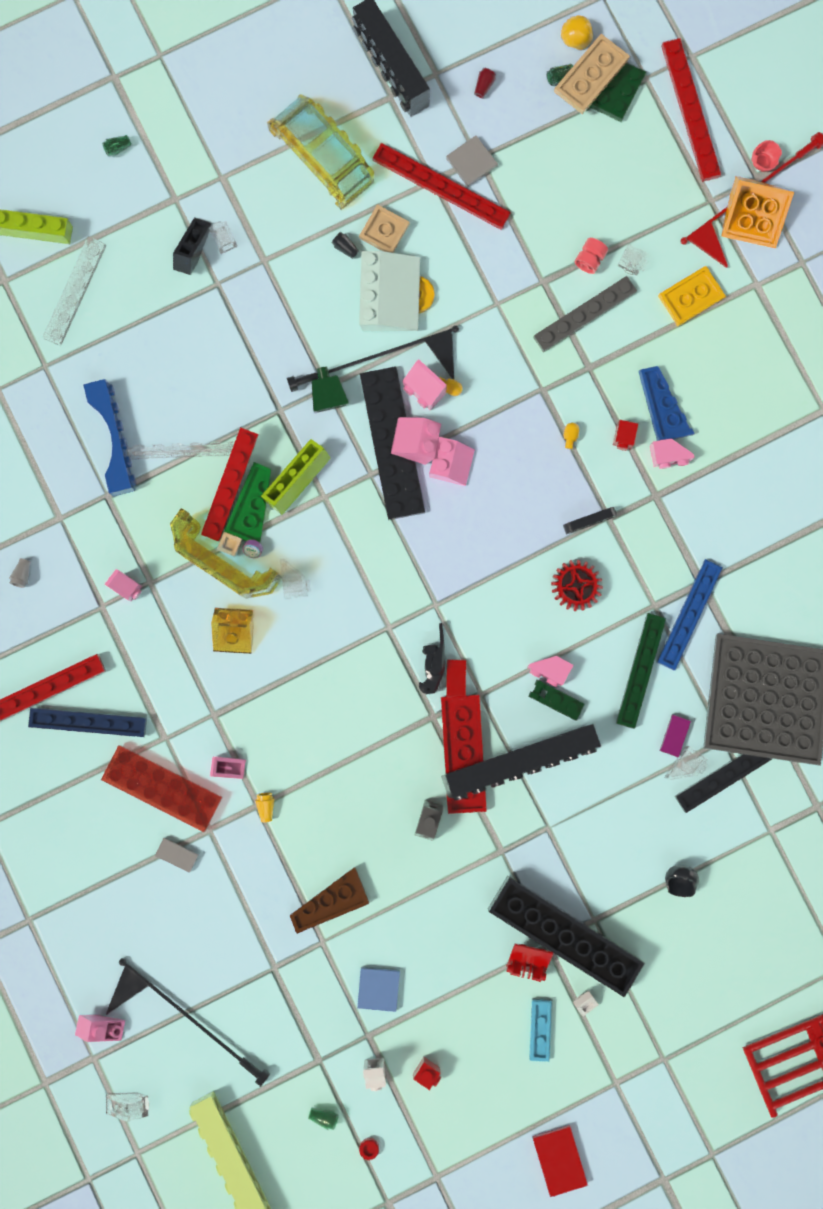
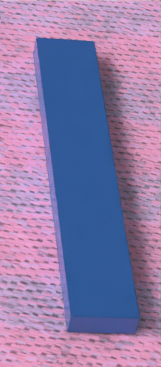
(689, 615)

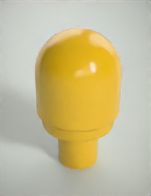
(453, 387)
(571, 434)

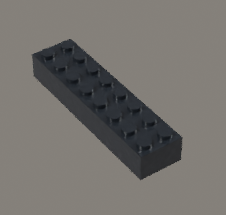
(523, 760)
(565, 936)

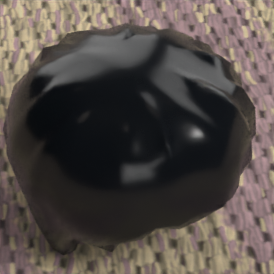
(681, 881)

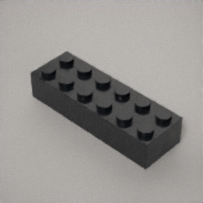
(390, 57)

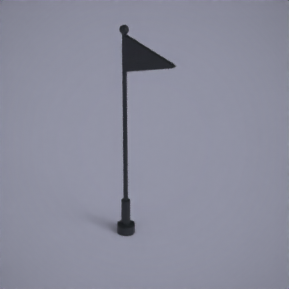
(440, 344)
(133, 982)

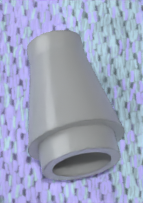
(20, 574)

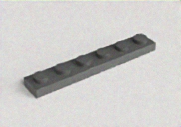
(585, 314)

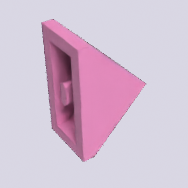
(227, 767)

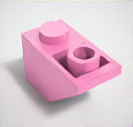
(669, 452)
(553, 669)
(99, 1028)

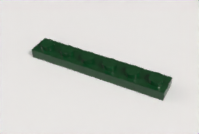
(640, 671)

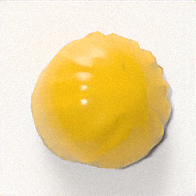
(577, 32)

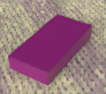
(675, 736)

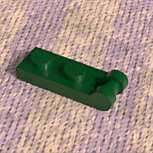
(557, 700)

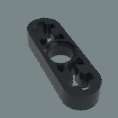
(590, 520)

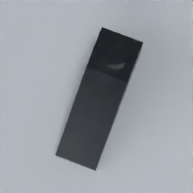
(190, 246)

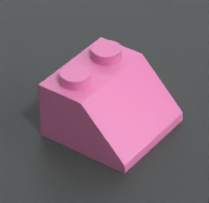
(424, 385)
(416, 439)
(451, 461)

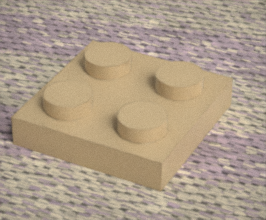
(384, 229)

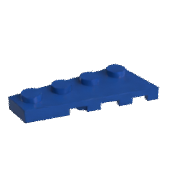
(662, 406)

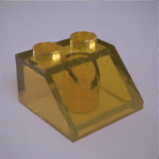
(232, 630)

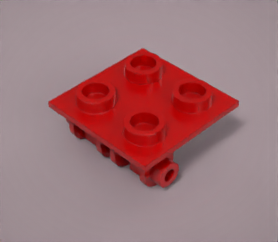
(529, 960)

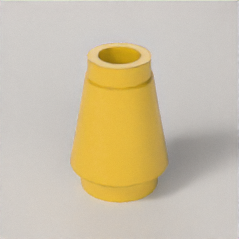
(265, 806)

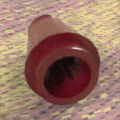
(484, 82)

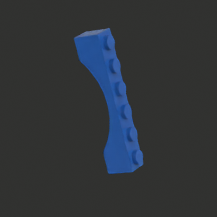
(118, 475)

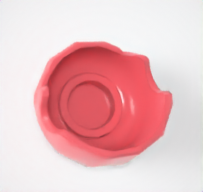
(766, 156)

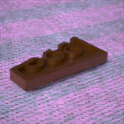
(334, 901)

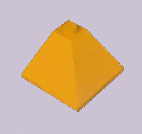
(756, 212)

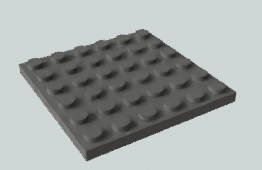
(766, 700)

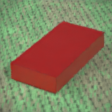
(456, 679)

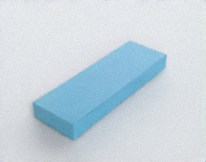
(540, 1030)

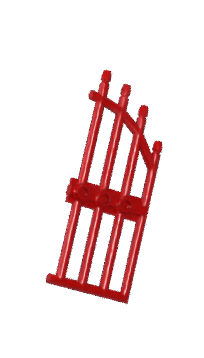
(814, 1029)

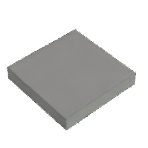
(471, 161)

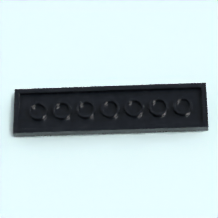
(397, 474)

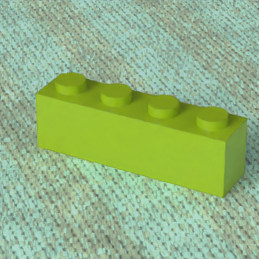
(35, 227)
(296, 476)

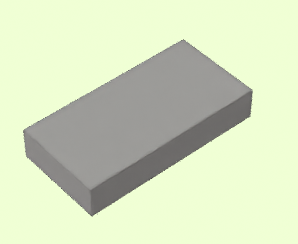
(176, 855)

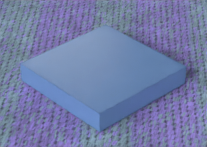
(378, 989)

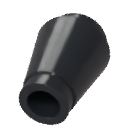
(345, 245)

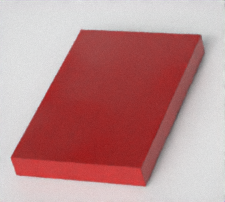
(560, 1161)

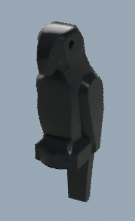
(434, 665)

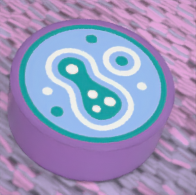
(252, 548)

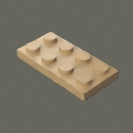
(591, 73)

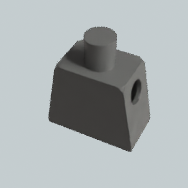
(429, 820)

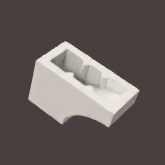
(374, 1074)

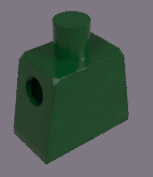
(327, 392)

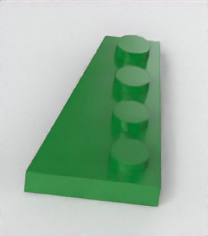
(249, 511)

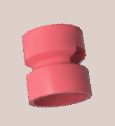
(592, 254)

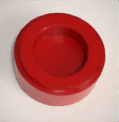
(369, 1149)

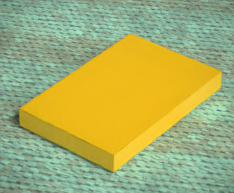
(691, 296)

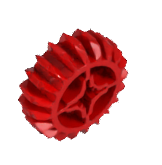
(578, 593)

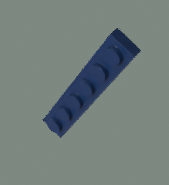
(87, 722)

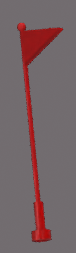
(705, 235)

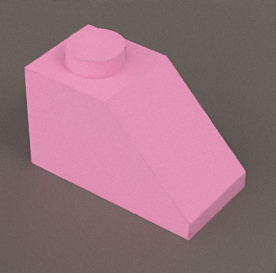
(124, 585)

